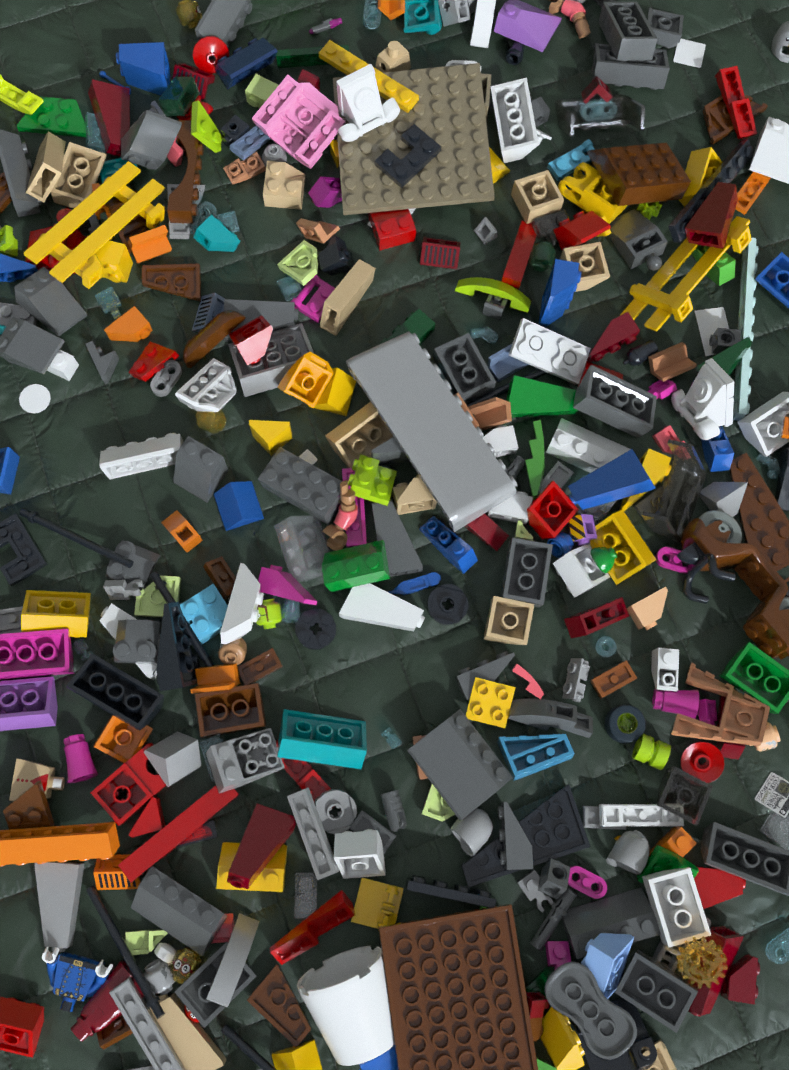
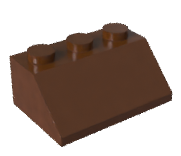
(230, 710)

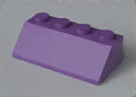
(28, 703)

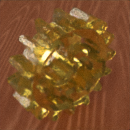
(690, 965)

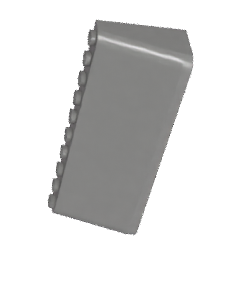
(432, 429)

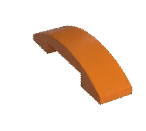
(750, 191)

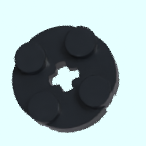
(438, 611)
(323, 637)

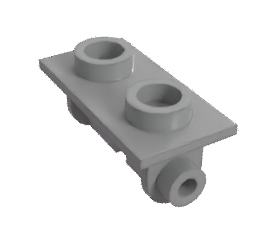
(577, 670)

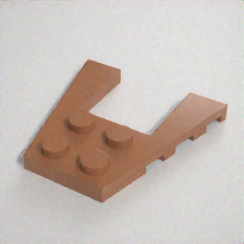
(741, 719)

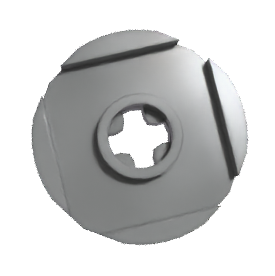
(345, 817)

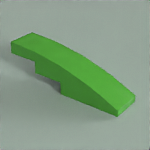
(536, 465)

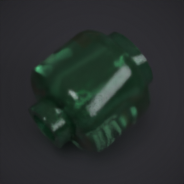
(542, 256)

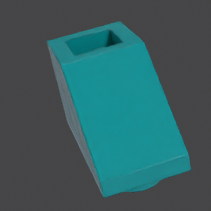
(216, 236)

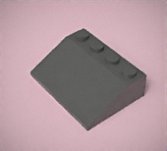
(460, 764)

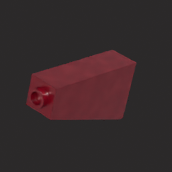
(112, 113)
(714, 217)
(261, 841)
(730, 943)

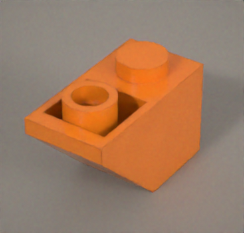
(182, 531)

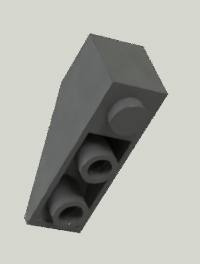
(485, 670)
(516, 846)

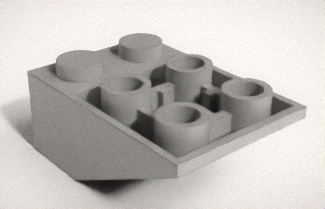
(244, 760)

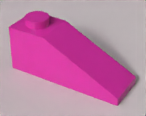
(284, 585)

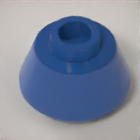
(561, 544)

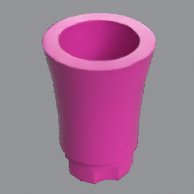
(682, 702)
(78, 759)

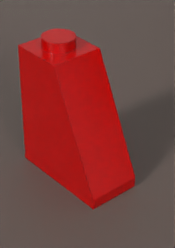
(717, 886)

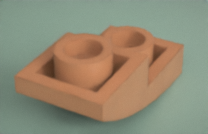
(243, 170)

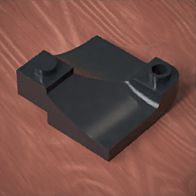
(632, 1058)

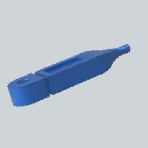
(417, 584)

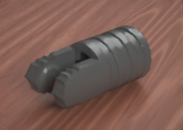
(394, 810)

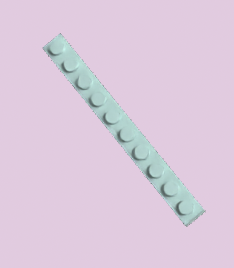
(745, 323)

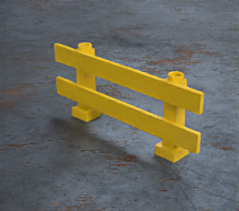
(76, 259)
(679, 301)

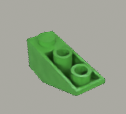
(722, 270)

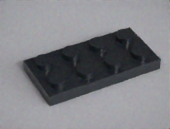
(458, 893)

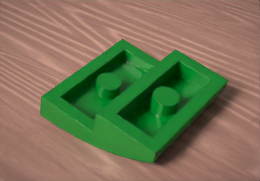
(664, 859)

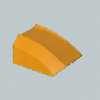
(307, 378)

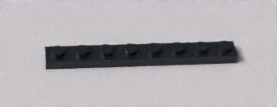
(725, 173)

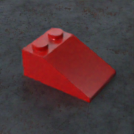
(392, 228)

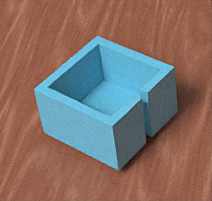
(205, 613)

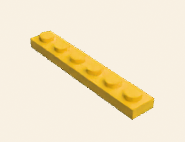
(387, 87)

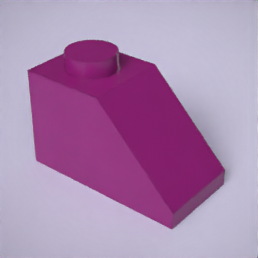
(326, 192)

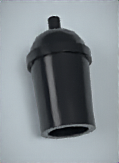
(640, 353)

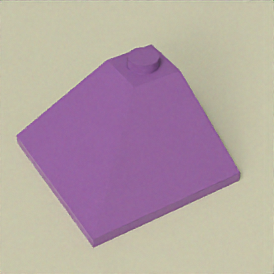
(526, 24)

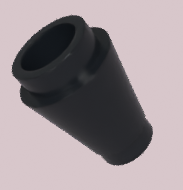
(515, 53)

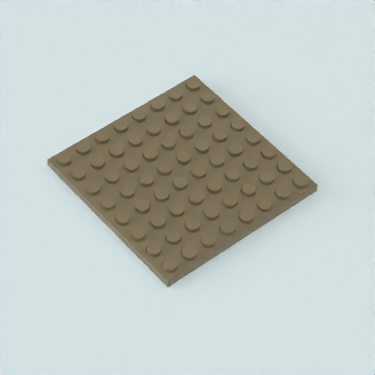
(448, 112)

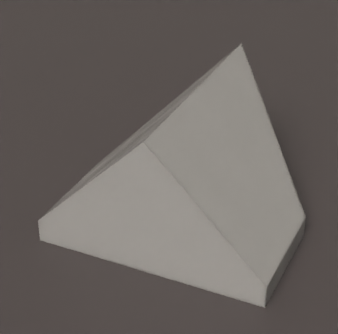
(724, 496)

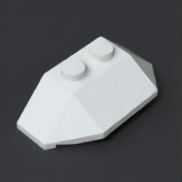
(208, 388)
(242, 606)

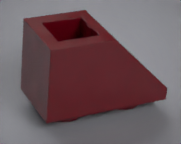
(741, 980)

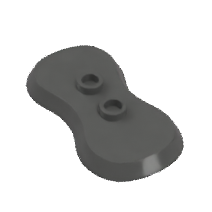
(605, 1026)

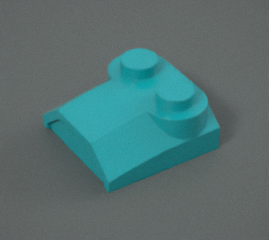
(422, 16)

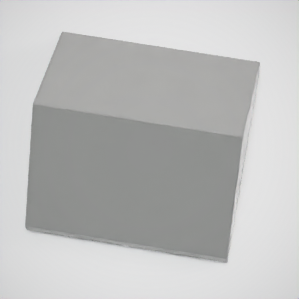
(174, 757)

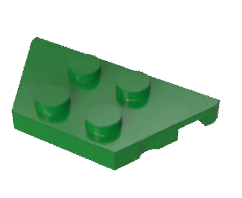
(55, 116)

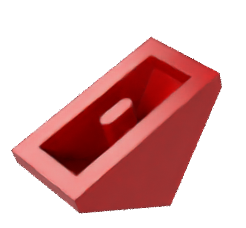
(150, 819)

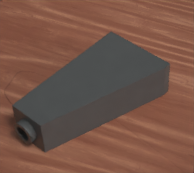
(276, 313)
(399, 549)

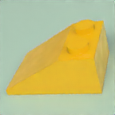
(656, 467)

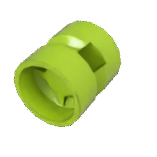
(654, 752)

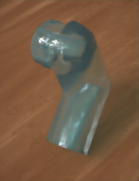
(484, 332)
(773, 466)

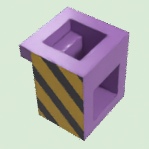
(582, 529)

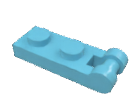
(567, 163)

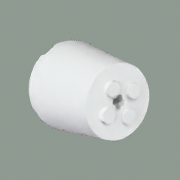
(350, 1004)

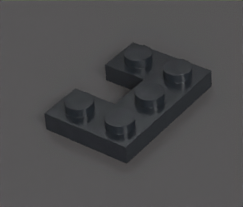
(422, 152)
(28, 558)

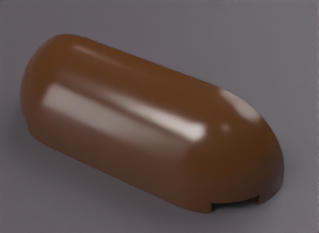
(210, 336)

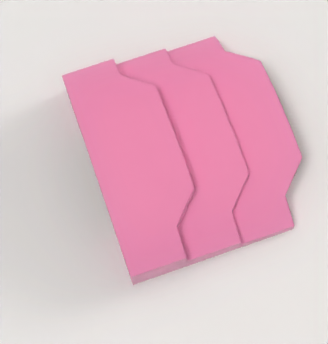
(299, 120)

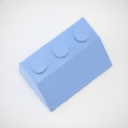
(607, 959)

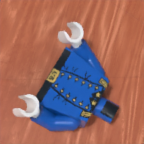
(74, 976)

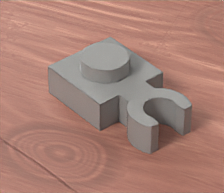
(529, 886)

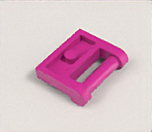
(315, 305)

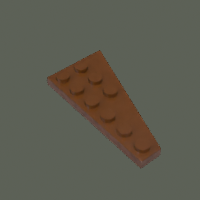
(761, 515)

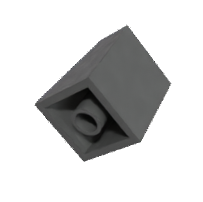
(199, 469)

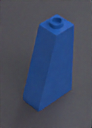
(611, 482)

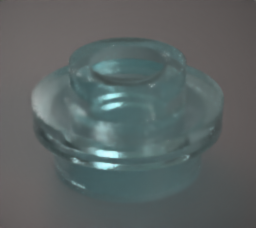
(610, 642)

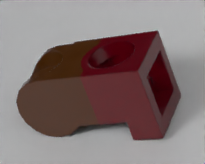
(536, 1004)

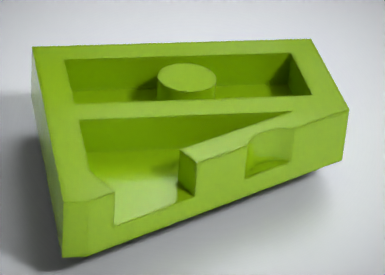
(204, 128)

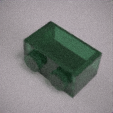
(179, 96)

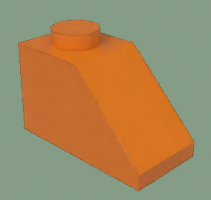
(129, 327)
(677, 841)

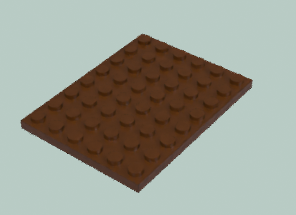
(458, 992)

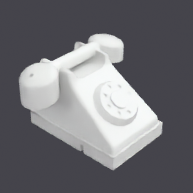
(361, 104)
(707, 401)

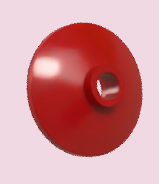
(205, 48)
(710, 769)

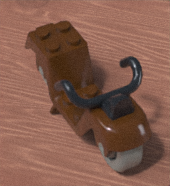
(714, 546)

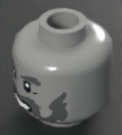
(159, 977)

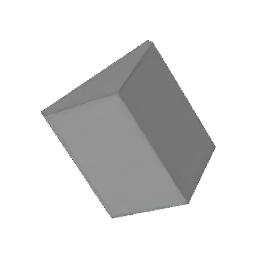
(486, 231)

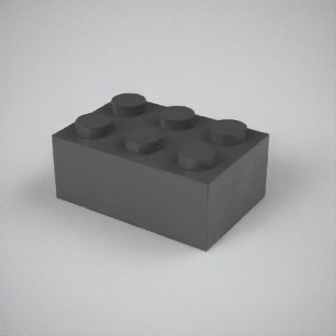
(464, 368)
(526, 571)
(657, 990)

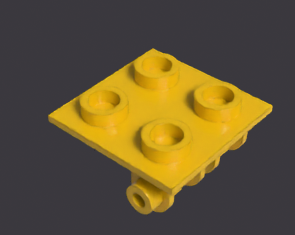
(490, 702)
(377, 903)

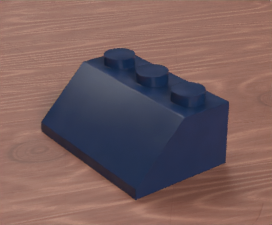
(245, 62)

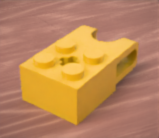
(590, 192)

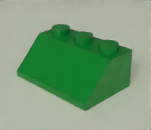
(355, 566)
(759, 677)

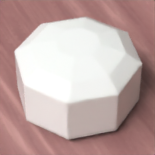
(165, 952)

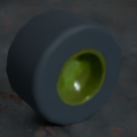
(632, 722)

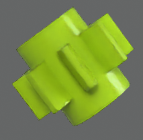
(649, 209)

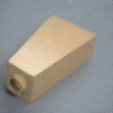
(46, 167)
(346, 297)
(187, 1037)

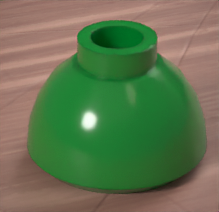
(604, 558)

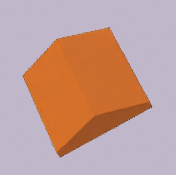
(121, 739)

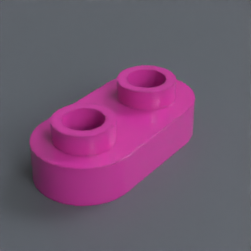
(673, 562)
(585, 881)

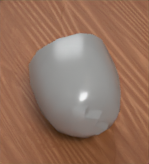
(779, 40)
(473, 831)
(630, 852)

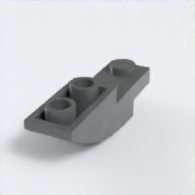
(547, 713)

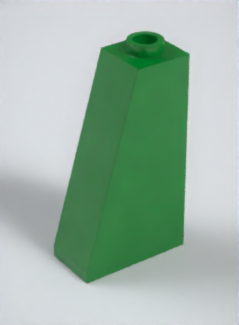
(539, 398)

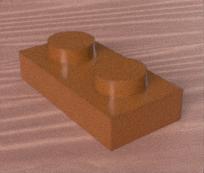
(613, 679)

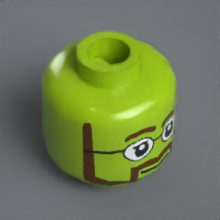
(269, 614)

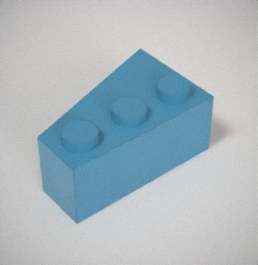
(534, 753)

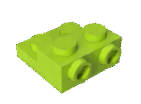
(371, 480)

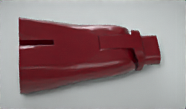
(101, 1008)

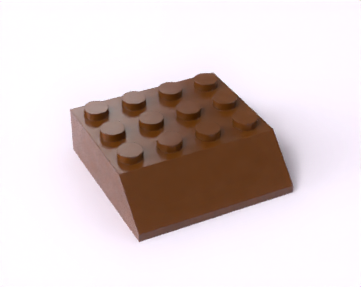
(641, 173)

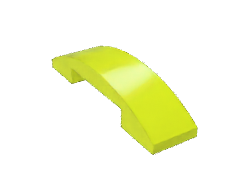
(18, 99)

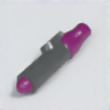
(326, 24)

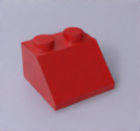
(580, 229)
(550, 511)
(20, 1026)

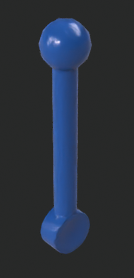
(102, 74)

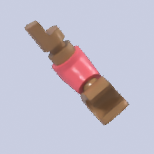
(575, 12)
(345, 517)

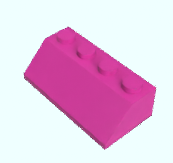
(35, 654)

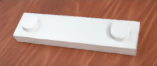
(636, 815)

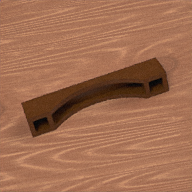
(182, 200)

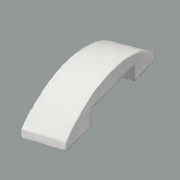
(482, 23)

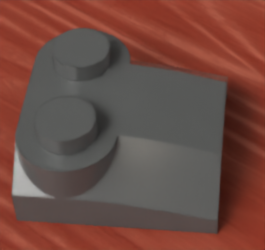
(666, 27)
(142, 567)
(137, 641)

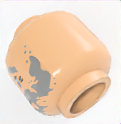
(770, 738)

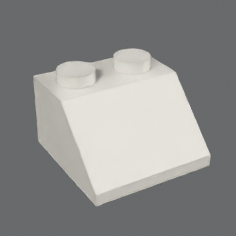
(579, 570)
(359, 854)

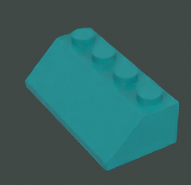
(322, 739)

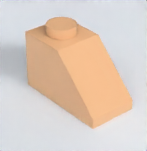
(648, 610)

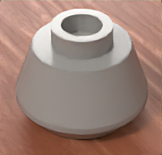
(274, 153)

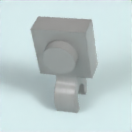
(121, 590)

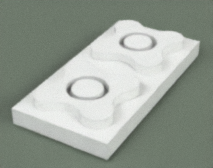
(549, 351)

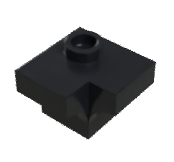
(335, 257)

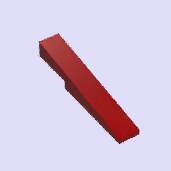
(175, 832)

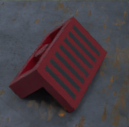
(201, 77)
(594, 87)
(440, 253)

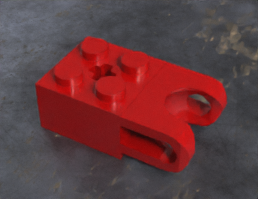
(135, 778)

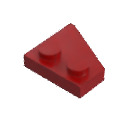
(151, 361)

